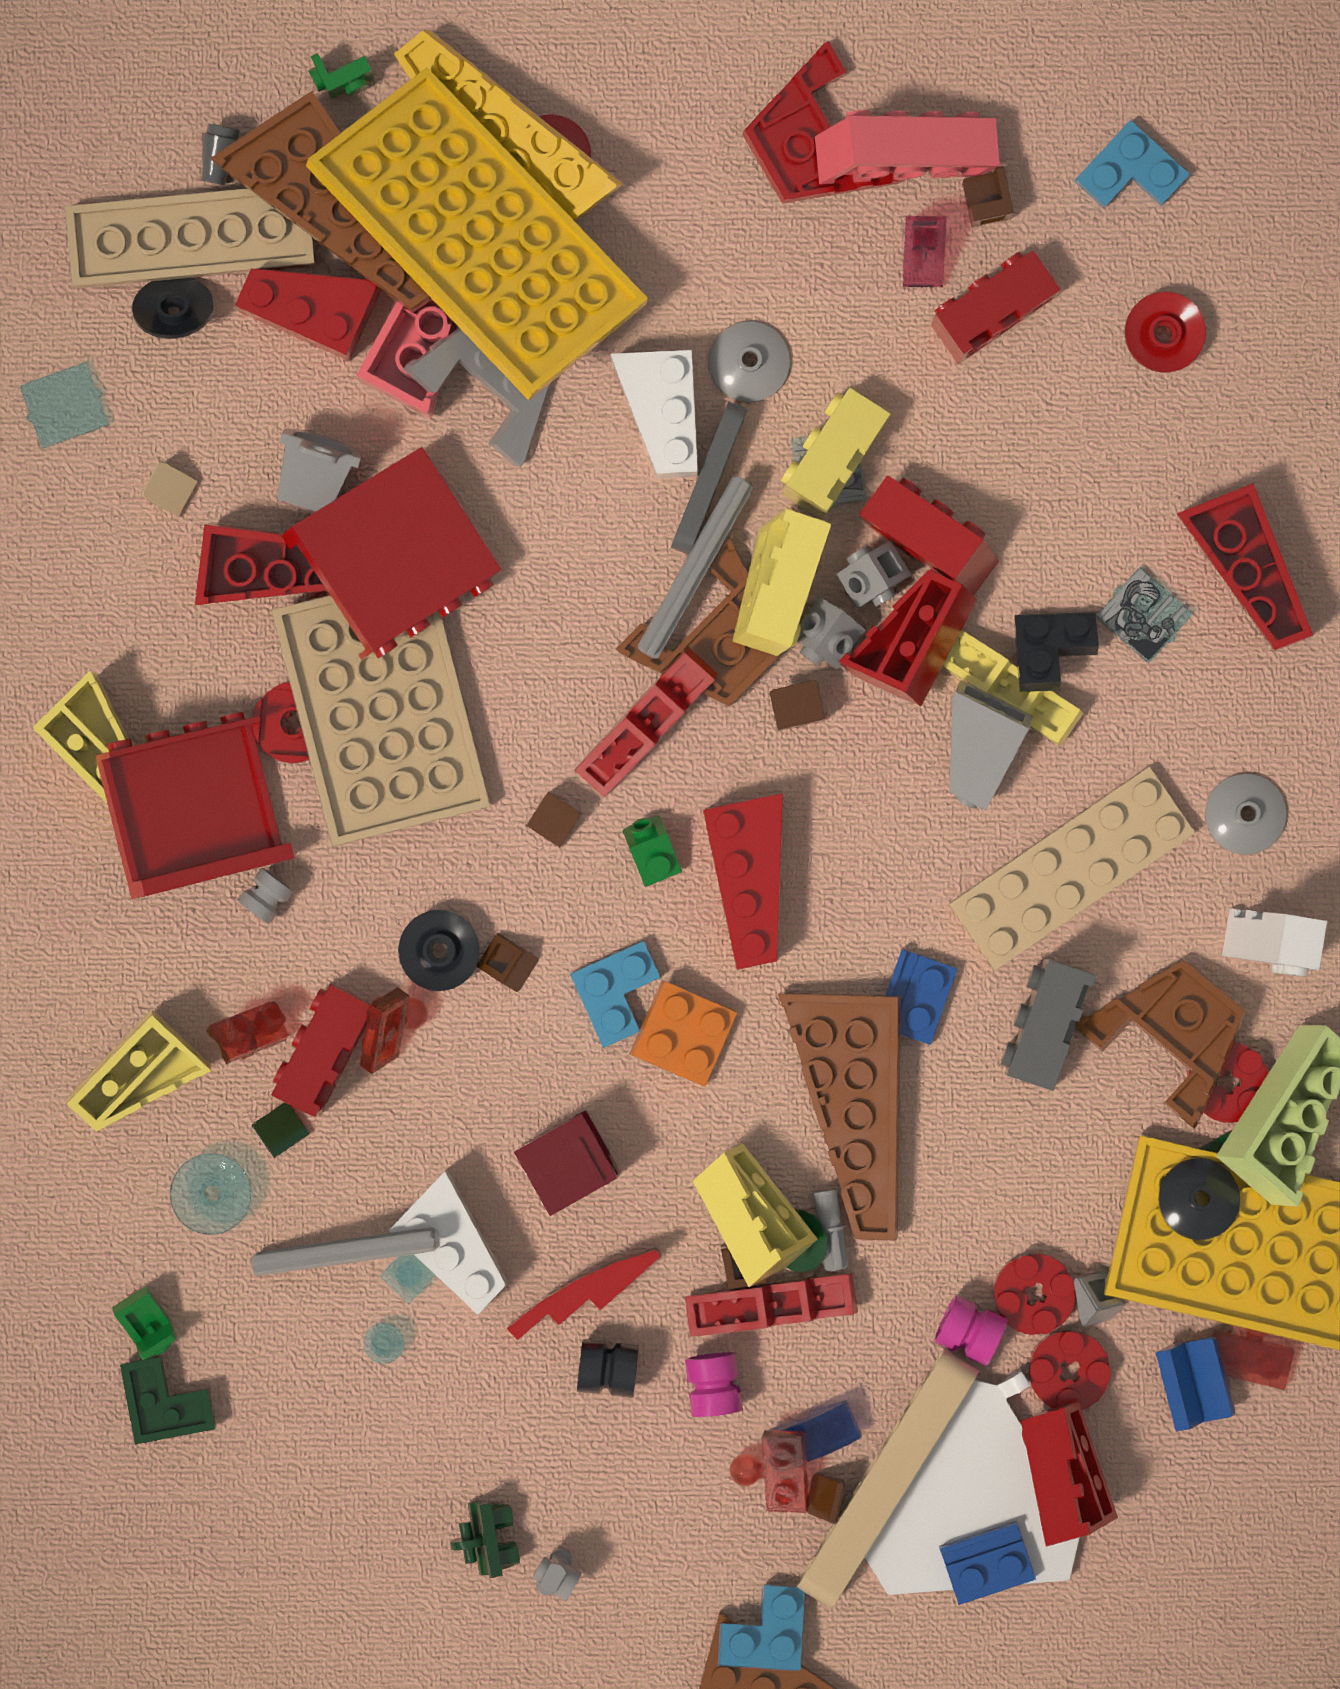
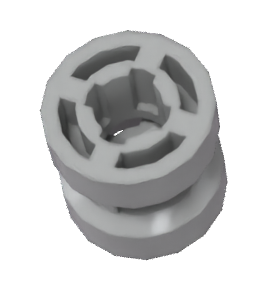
(264, 897)

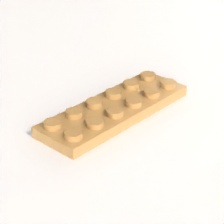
(181, 238)
(1071, 868)

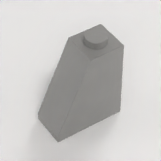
(983, 743)

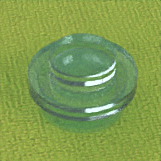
(383, 1343)

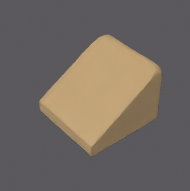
(169, 488)

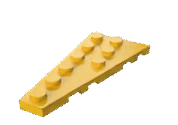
(543, 152)

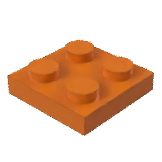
(683, 1033)

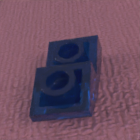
(826, 1429)

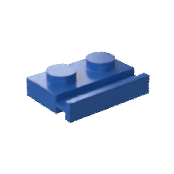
(923, 993)
(987, 1562)

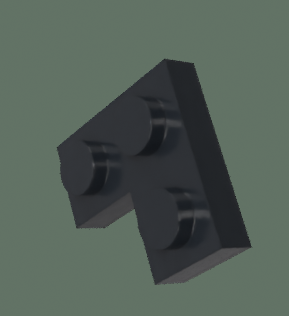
(1046, 637)

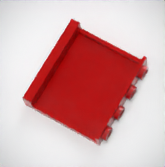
(395, 552)
(190, 806)

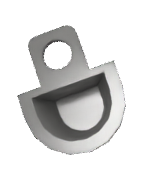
(313, 468)

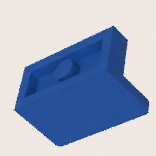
(1195, 1382)

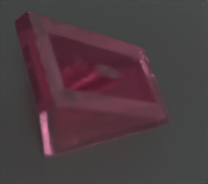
(923, 251)

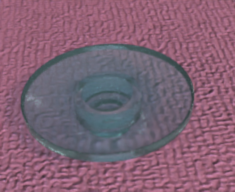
(193, 1206)

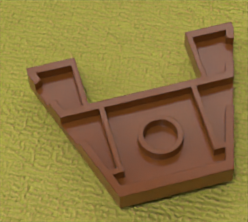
(713, 638)
(1186, 1019)

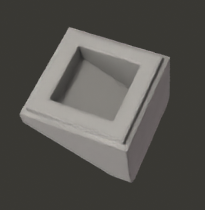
(1092, 1303)

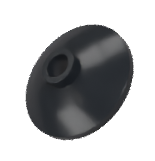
(172, 307)
(417, 955)
(1178, 1201)

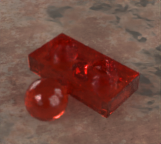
(385, 1027)
(1254, 1359)
(782, 1470)

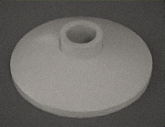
(745, 382)
(1224, 816)

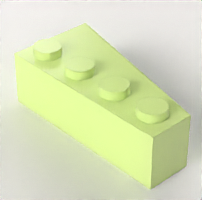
(1284, 1119)

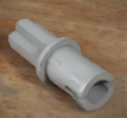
(829, 1215)

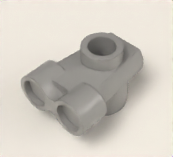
(556, 1575)

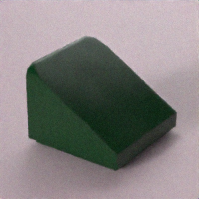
(280, 1129)

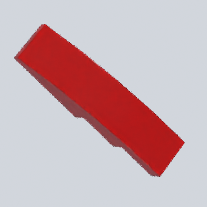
(646, 722)
(597, 1285)
(771, 1304)

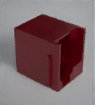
(567, 1162)

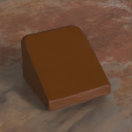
(554, 819)
(507, 962)
(825, 1497)

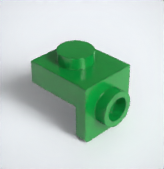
(350, 78)
(652, 850)
(145, 1323)

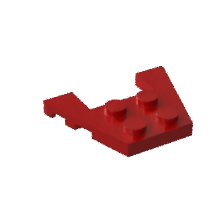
(786, 132)

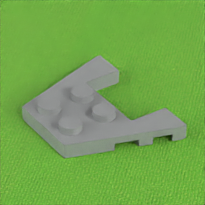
(517, 430)

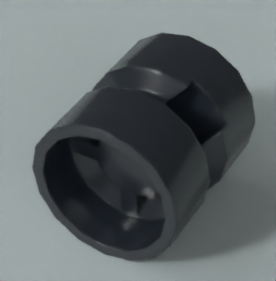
(607, 1368)

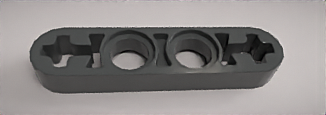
(709, 478)

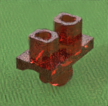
(249, 1031)

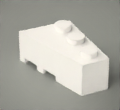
(662, 405)

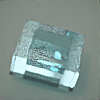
(407, 1276)

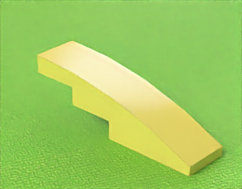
(996, 675)

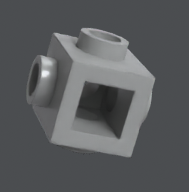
(873, 574)
(827, 634)

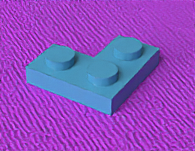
(1132, 157)
(604, 986)
(772, 1644)

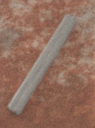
(695, 567)
(345, 1251)

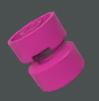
(970, 1330)
(713, 1384)

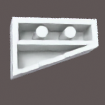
(1278, 939)
(463, 1255)

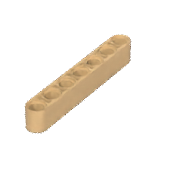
(887, 1478)

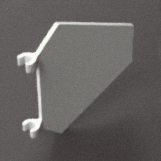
(966, 1486)

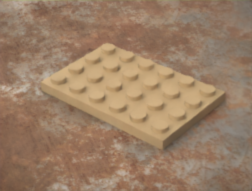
(379, 732)

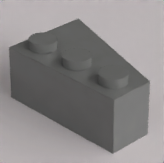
(1046, 1023)

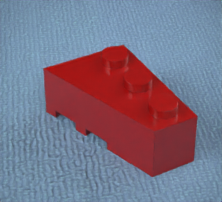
(994, 305)
(310, 307)
(930, 533)
(913, 639)
(321, 1050)
(1066, 1474)

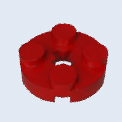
(271, 734)
(1251, 1071)
(1026, 1271)
(1069, 1347)

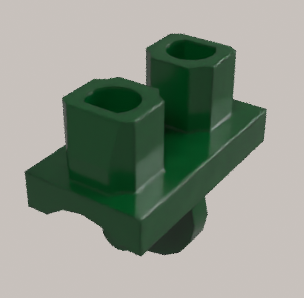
(480, 1539)

